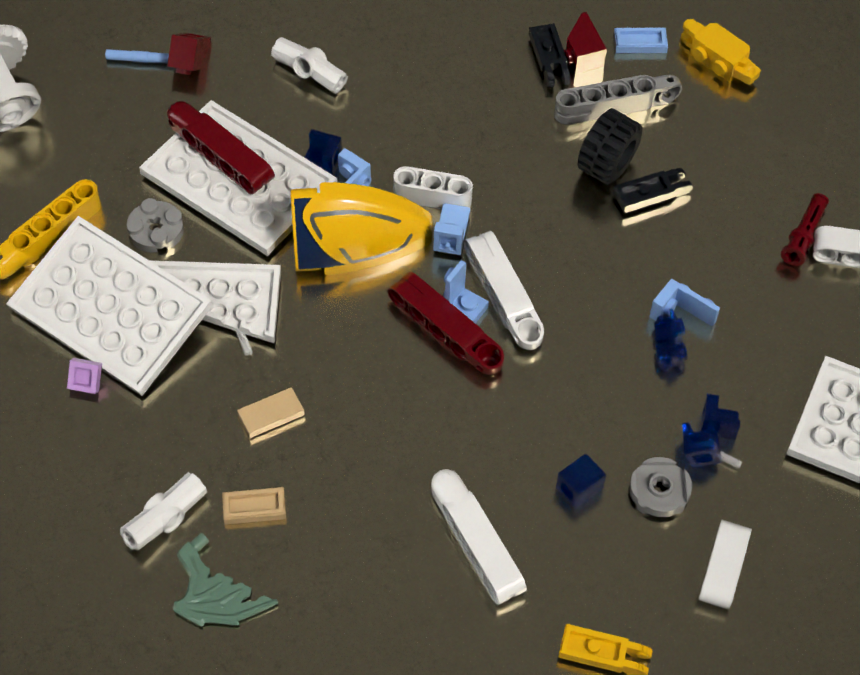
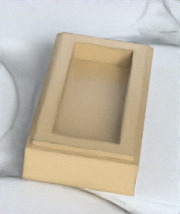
(270, 412)
(254, 505)

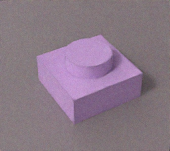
(84, 375)

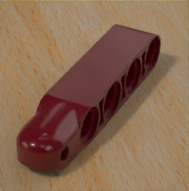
(220, 147)
(446, 323)

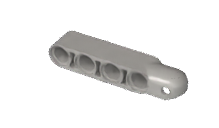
(623, 95)

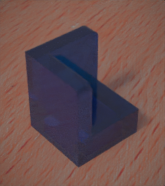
(324, 150)
(721, 419)
(701, 447)
(580, 480)

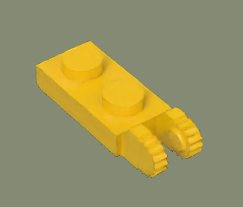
(603, 650)

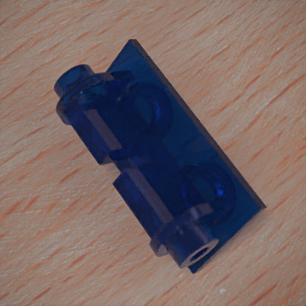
(674, 351)

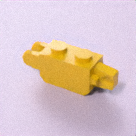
(720, 51)

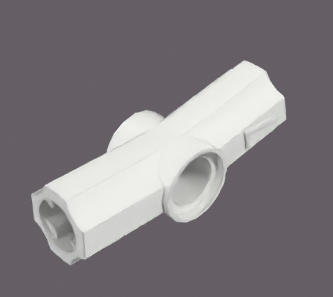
(309, 64)
(163, 512)

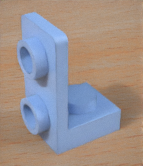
(354, 168)
(451, 229)
(681, 295)
(463, 299)

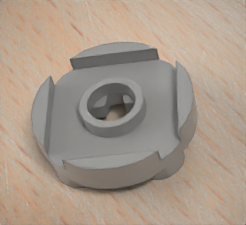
(155, 212)
(660, 503)

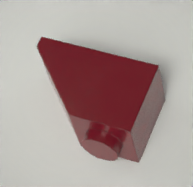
(584, 46)
(187, 52)

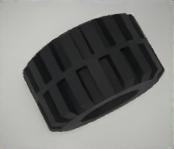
(609, 146)

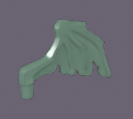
(214, 597)

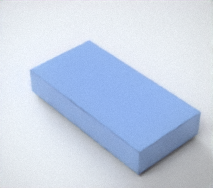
(640, 40)

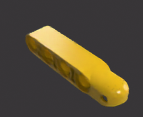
(45, 228)

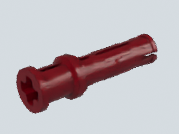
(815, 208)

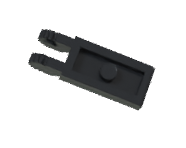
(549, 53)
(651, 189)

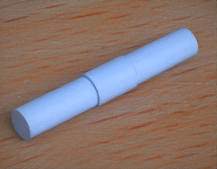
(137, 56)

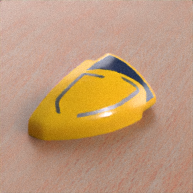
(355, 227)

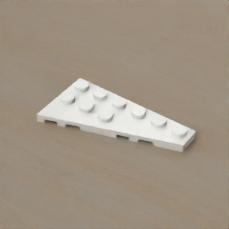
(242, 294)

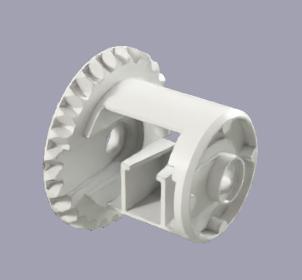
(17, 100)

